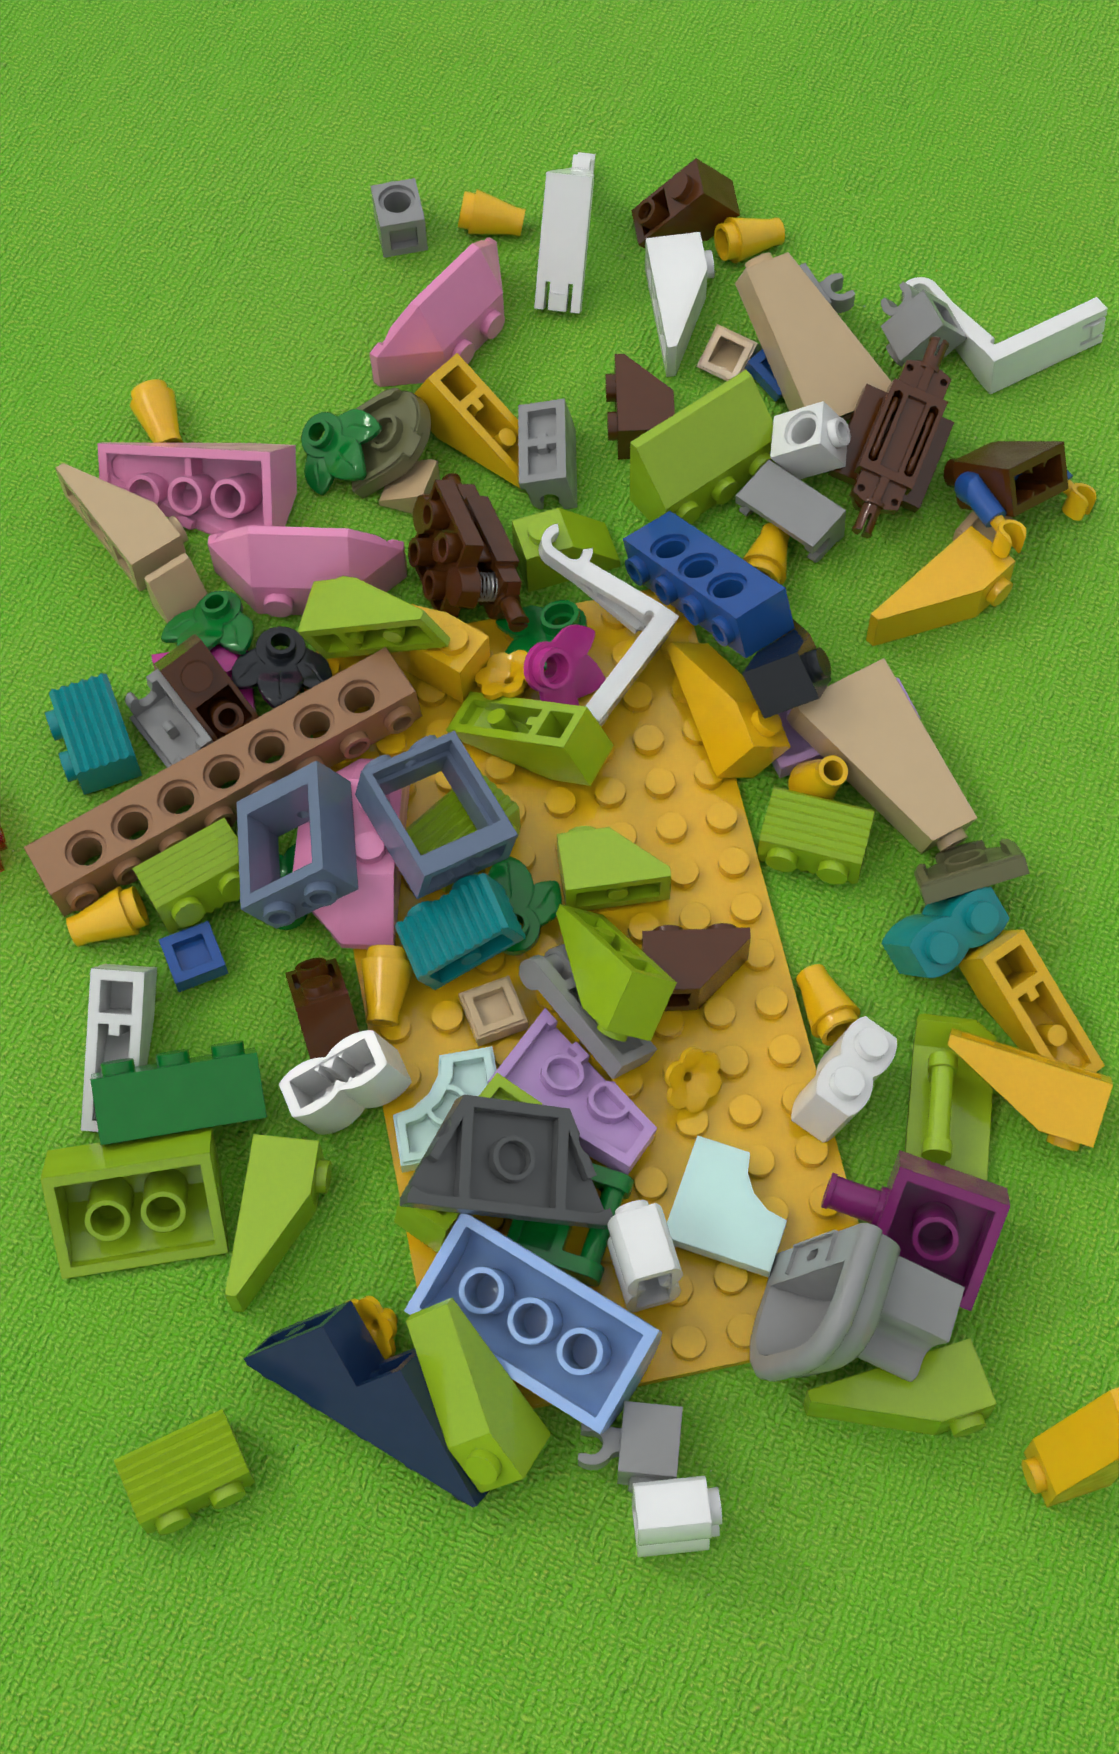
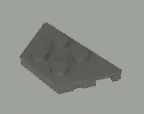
(509, 1165)

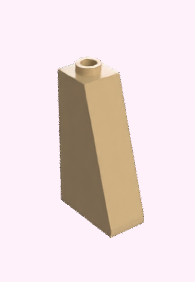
(805, 338)
(887, 756)

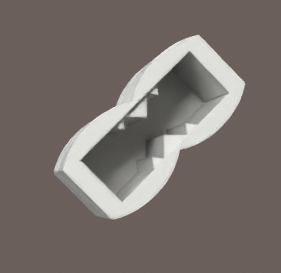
(844, 1079)
(337, 1088)
(643, 1255)
(675, 1515)

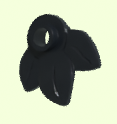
(280, 672)

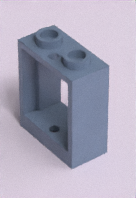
(303, 796)
(458, 858)

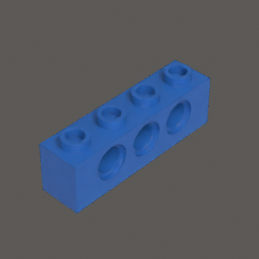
(708, 584)

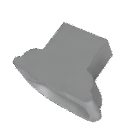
(847, 1301)

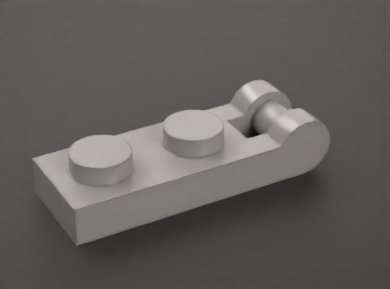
(556, 983)

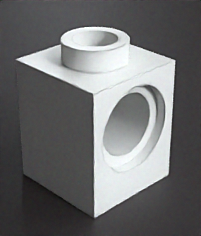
(810, 440)

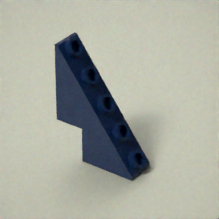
(383, 1401)

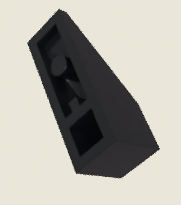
(788, 672)

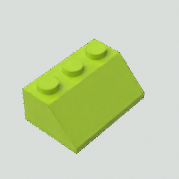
(702, 452)
(135, 1202)

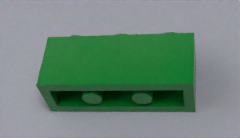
(177, 1093)

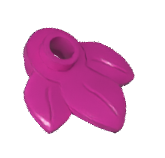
(569, 669)

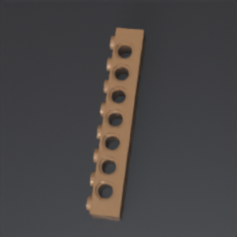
(198, 778)

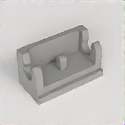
(547, 452)
(793, 509)
(166, 721)

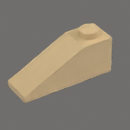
(125, 523)

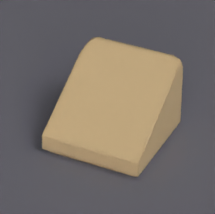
(727, 353)
(403, 492)
(175, 587)

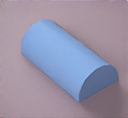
(541, 1322)

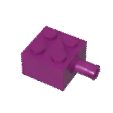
(934, 1216)

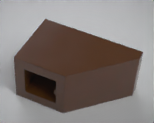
(687, 203)
(639, 402)
(205, 688)
(697, 959)
(321, 1004)

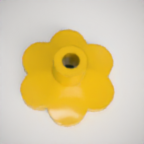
(503, 675)
(693, 1079)
(379, 1322)

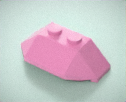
(446, 318)
(278, 564)
(370, 912)

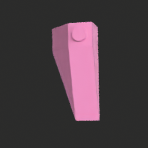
(207, 483)

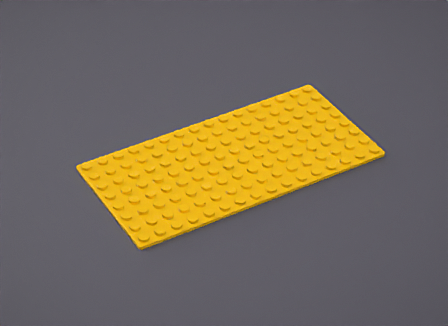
(669, 803)

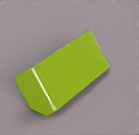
(948, 1099)

